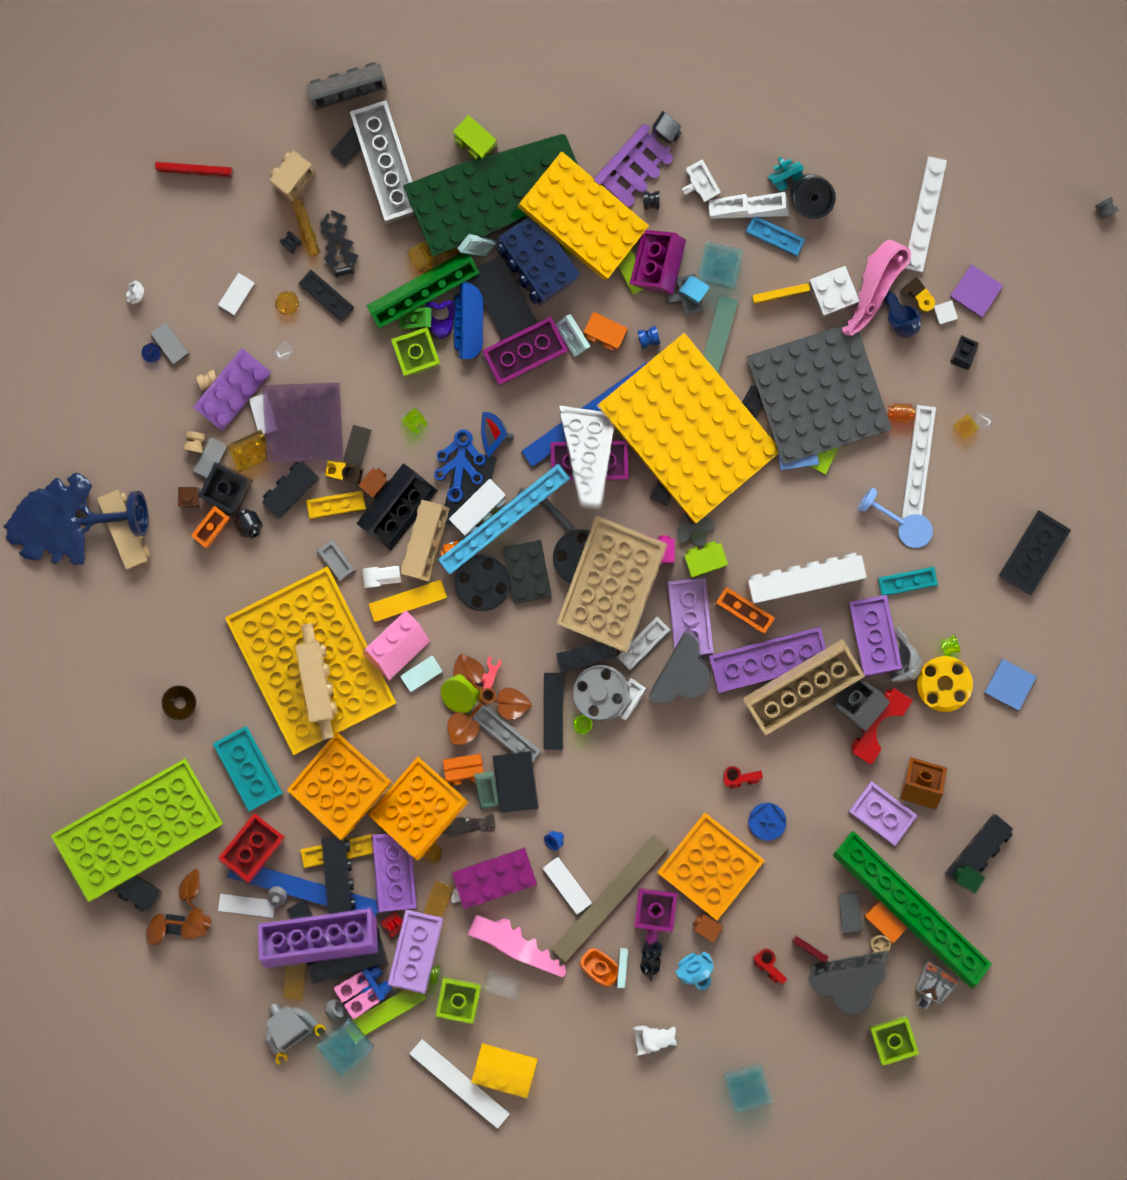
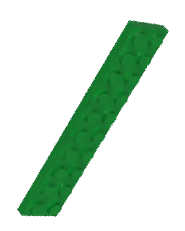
(912, 909)

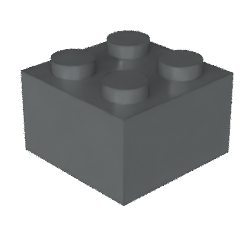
(861, 703)

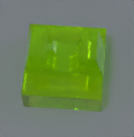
(412, 419)

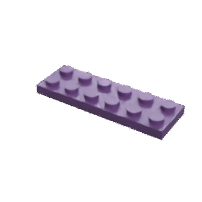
(764, 659)

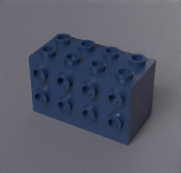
(537, 261)

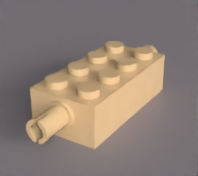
(315, 681)

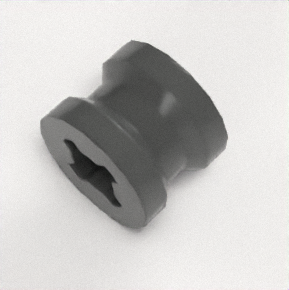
(1106, 208)

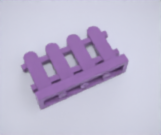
(635, 155)

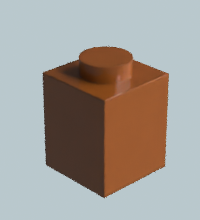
(373, 482)
(707, 927)

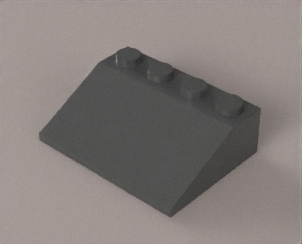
(346, 86)

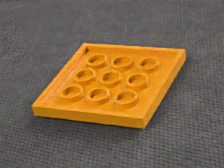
(339, 786)
(418, 808)
(710, 866)

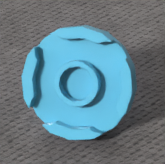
(695, 969)

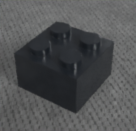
(225, 488)

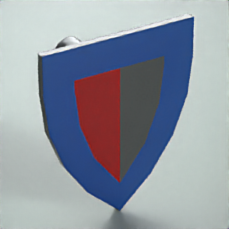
(493, 433)

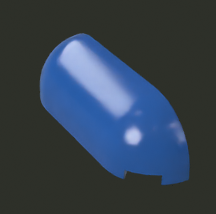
(468, 321)

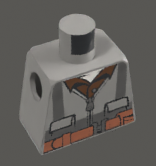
(934, 985)

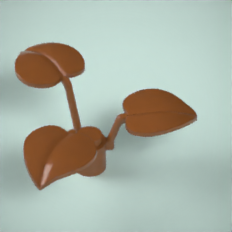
(511, 702)
(195, 923)

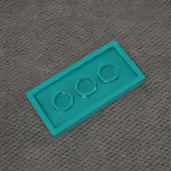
(247, 768)

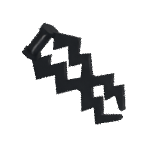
(337, 237)

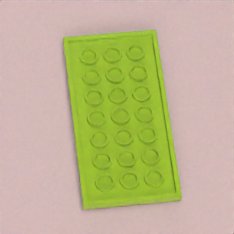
(137, 830)

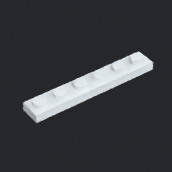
(925, 213)

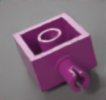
(655, 923)

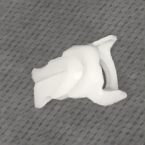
(653, 1039)

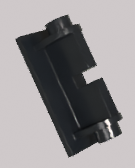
(650, 959)

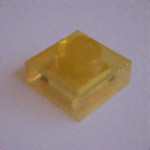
(966, 426)

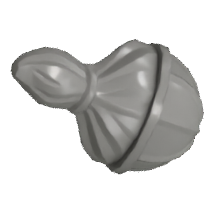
(909, 658)

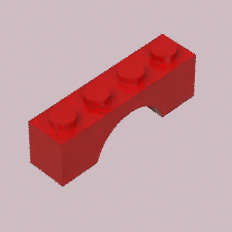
(867, 746)

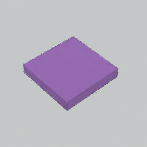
(976, 291)

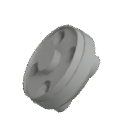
(601, 693)

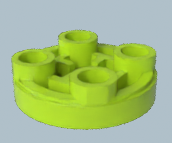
(459, 694)

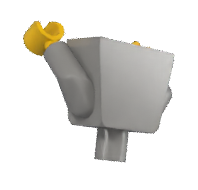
(287, 1028)

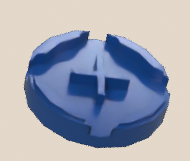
(767, 821)

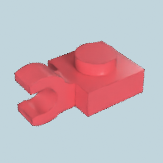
(488, 679)

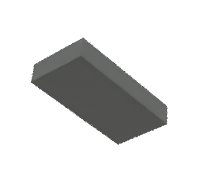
(850, 912)

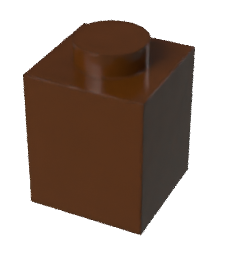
(188, 497)

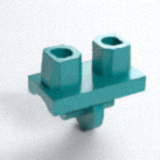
(793, 170)

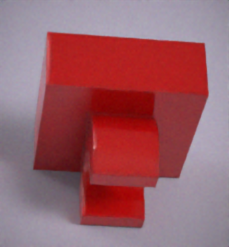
(392, 924)

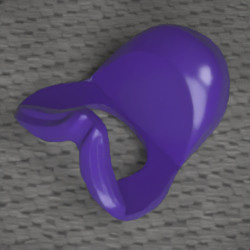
(441, 328)

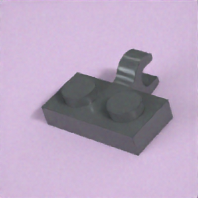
(688, 306)

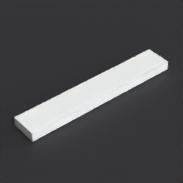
(918, 460)
(459, 1083)

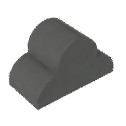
(683, 673)
(850, 979)

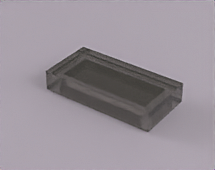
(357, 445)

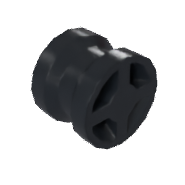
(651, 200)
(290, 242)

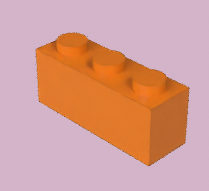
(744, 610)

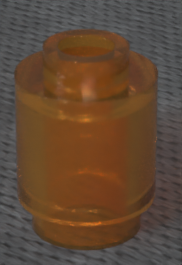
(901, 413)

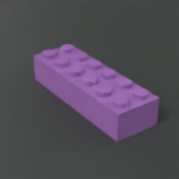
(317, 938)

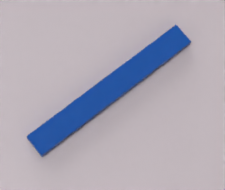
(542, 447)
(302, 888)

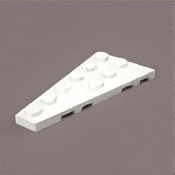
(589, 446)

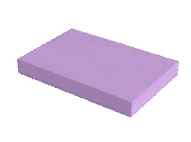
(882, 813)

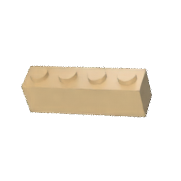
(425, 540)
(128, 545)

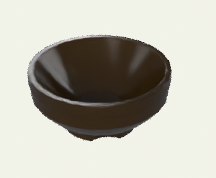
(169, 698)

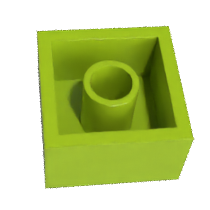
(474, 138)
(415, 352)
(705, 560)
(458, 1000)
(894, 1040)

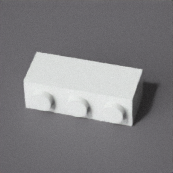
(478, 507)

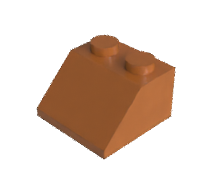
(923, 783)

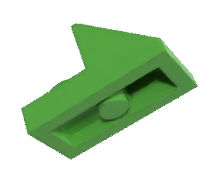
(416, 319)

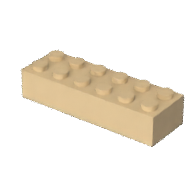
(803, 687)

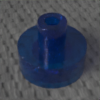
(154, 356)

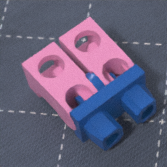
(368, 989)

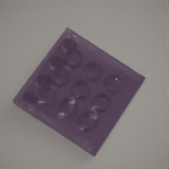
(302, 422)

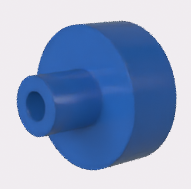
(554, 840)

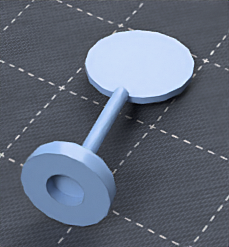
(913, 530)

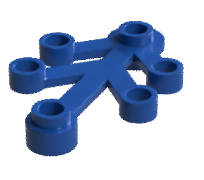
(460, 463)

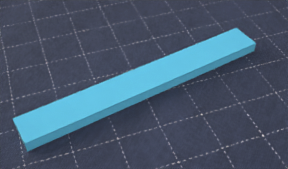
(503, 519)

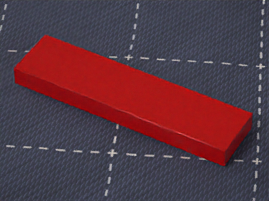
(194, 169)

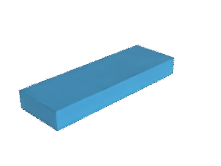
(775, 236)

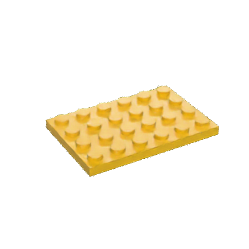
(583, 216)

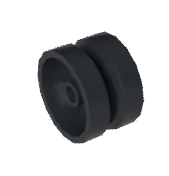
(821, 203)

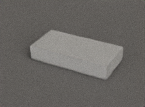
(169, 343)
(212, 453)
(336, 560)

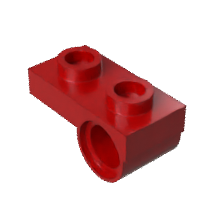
(751, 778)
(775, 975)

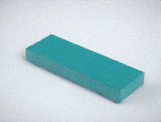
(907, 581)

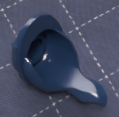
(902, 318)

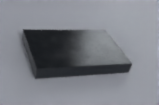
(515, 781)

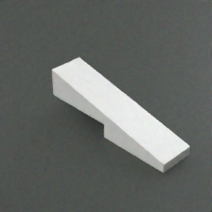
(742, 207)

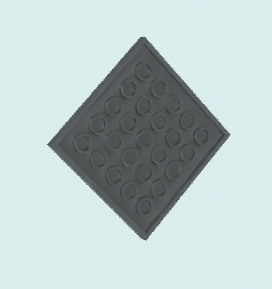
(818, 393)

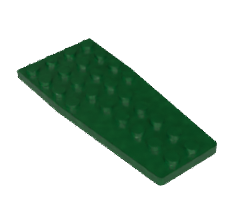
(480, 193)

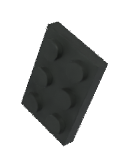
(527, 571)

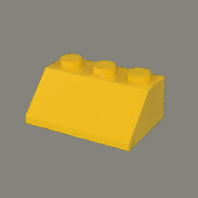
(504, 1070)

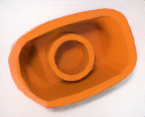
(599, 967)

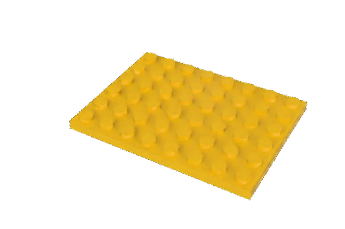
(689, 428)
(268, 641)

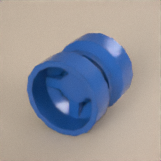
(648, 337)

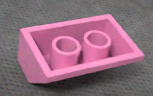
(396, 645)

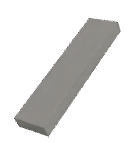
(504, 732)

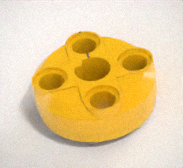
(944, 684)

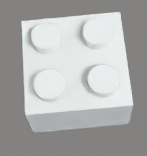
(833, 291)

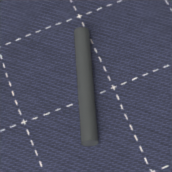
(558, 516)

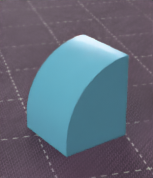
(694, 289)

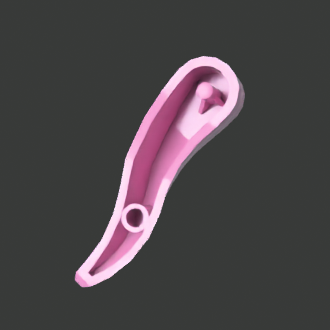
(879, 275)
(511, 943)

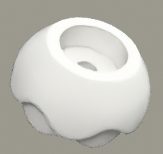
(135, 292)

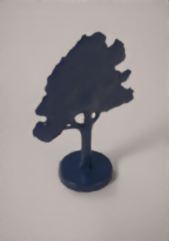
(49, 521)

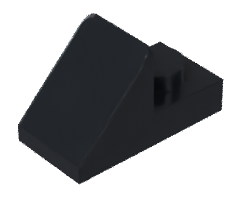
(964, 353)

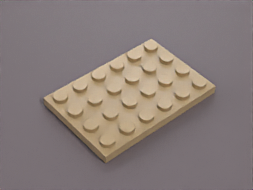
(612, 583)

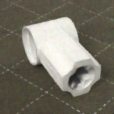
(378, 576)

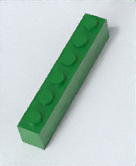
(422, 289)

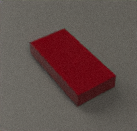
(810, 949)

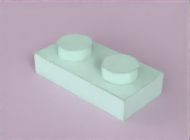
(572, 335)

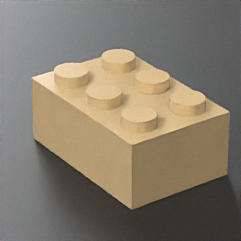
(291, 175)

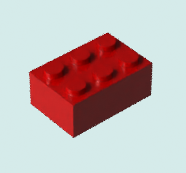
(251, 848)

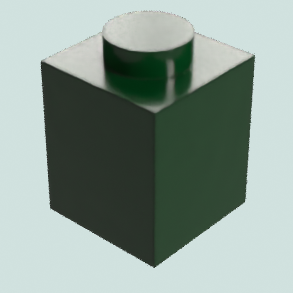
(968, 878)

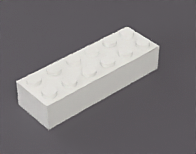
(384, 159)
(806, 579)

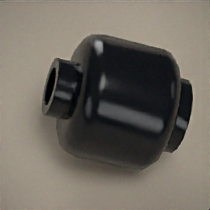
(248, 523)

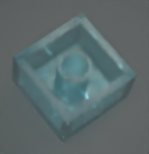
(720, 265)
(345, 1046)
(747, 1087)

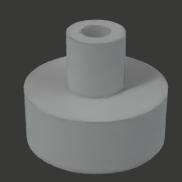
(277, 896)
(335, 1008)

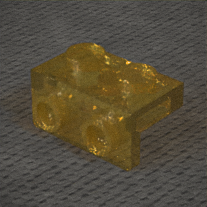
(248, 450)

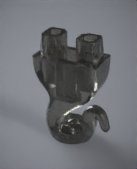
(465, 825)

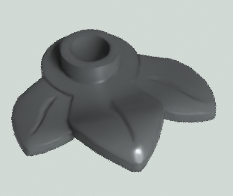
(695, 532)

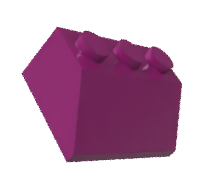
(658, 261)

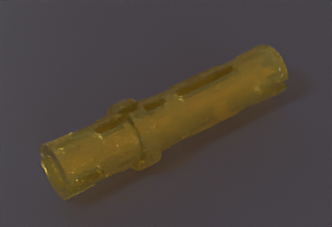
(308, 235)

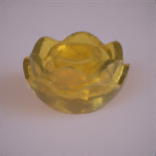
(281, 300)
(433, 854)

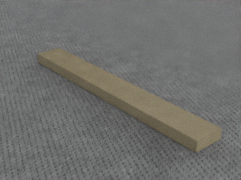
(609, 898)

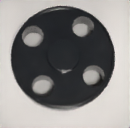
(574, 550)
(482, 583)

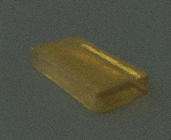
(294, 981)

